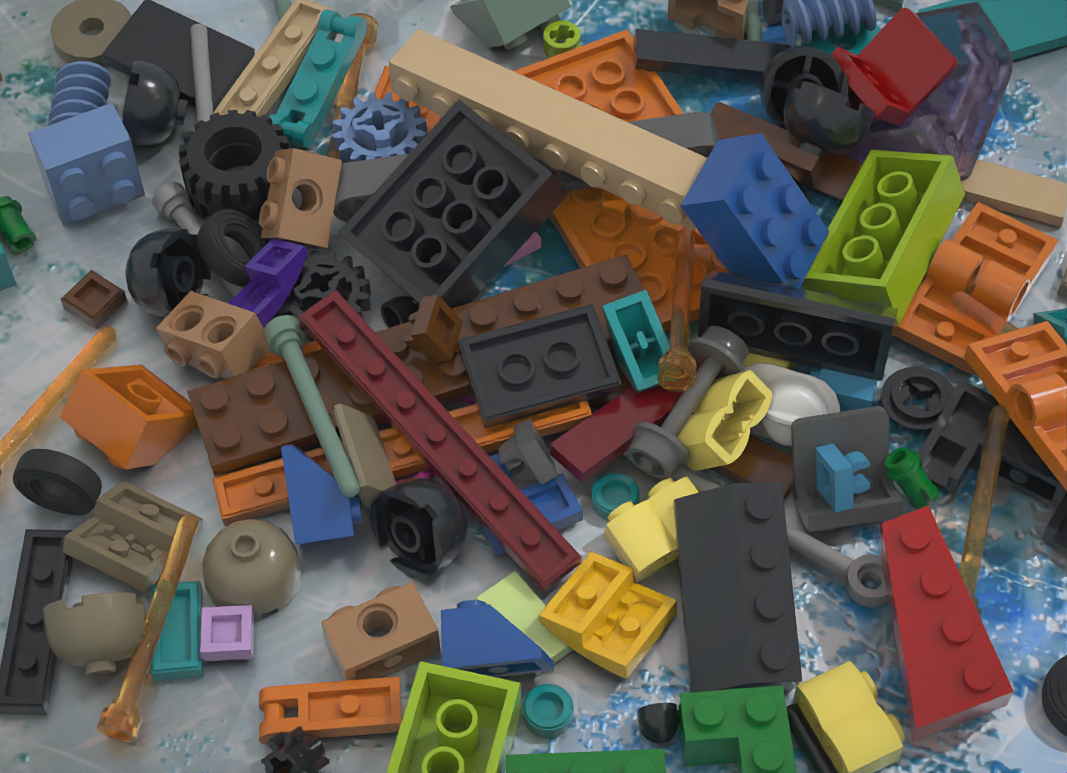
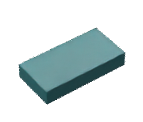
(180, 640)

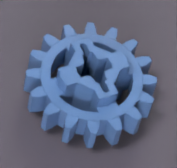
(377, 129)

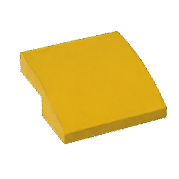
(608, 615)

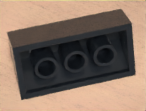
(799, 324)
(737, 588)

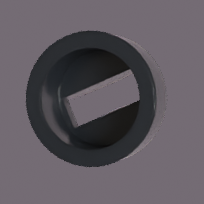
(397, 310)
(658, 721)

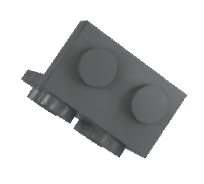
(850, 431)

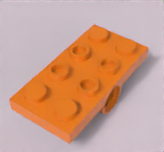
(990, 261)
(1030, 379)

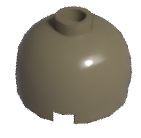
(252, 566)
(95, 631)

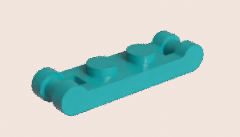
(319, 77)

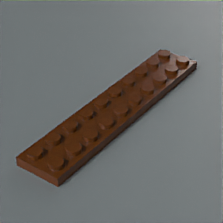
(261, 410)

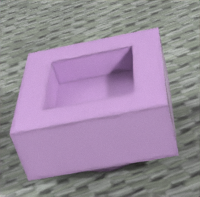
(227, 633)

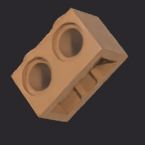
(213, 336)

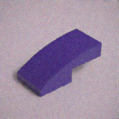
(272, 277)

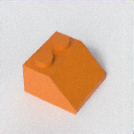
(128, 414)

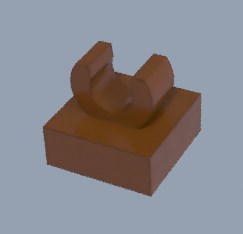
(434, 329)

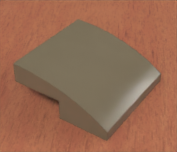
(127, 535)

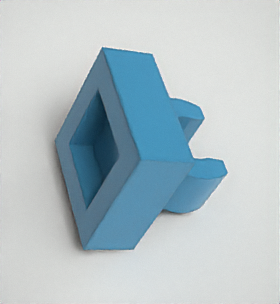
(836, 477)

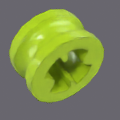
(560, 30)

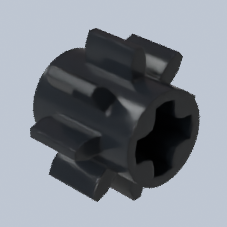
(295, 753)

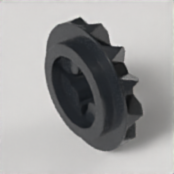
(922, 384)

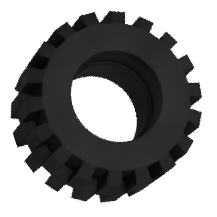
(224, 144)

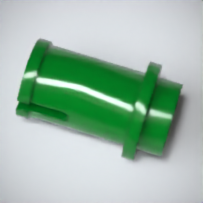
(14, 226)
(906, 470)

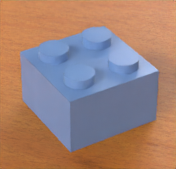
(87, 163)

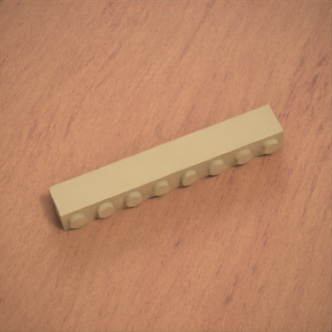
(550, 125)

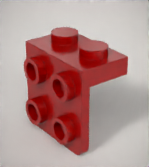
(897, 68)

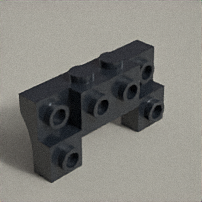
(958, 445)

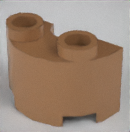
(724, 16)

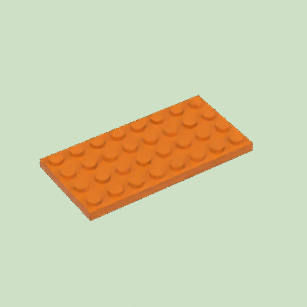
(596, 221)

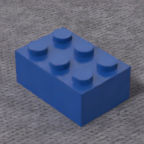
(754, 212)

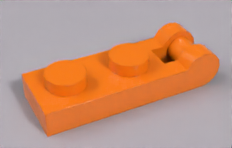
(333, 708)

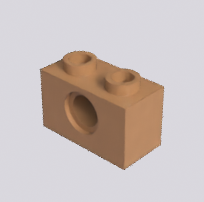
(317, 181)
(410, 639)

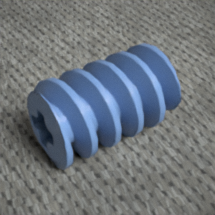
(819, 15)
(79, 89)

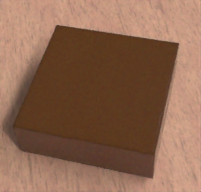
(93, 299)

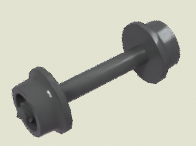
(657, 448)

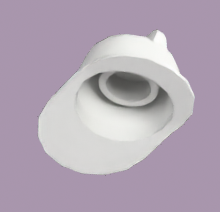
(793, 397)

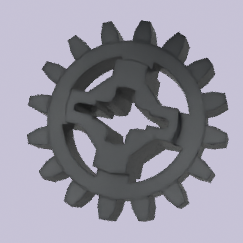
(322, 277)

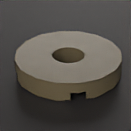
(77, 19)

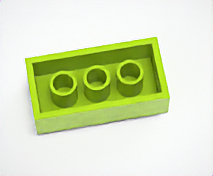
(888, 228)
(456, 723)

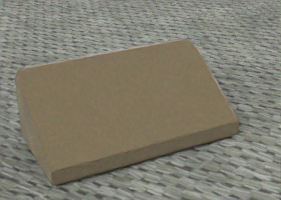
(364, 452)

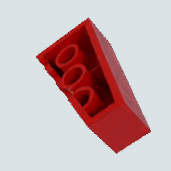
(939, 636)

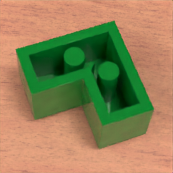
(737, 728)

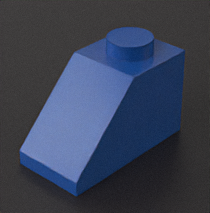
(316, 501)
(487, 643)

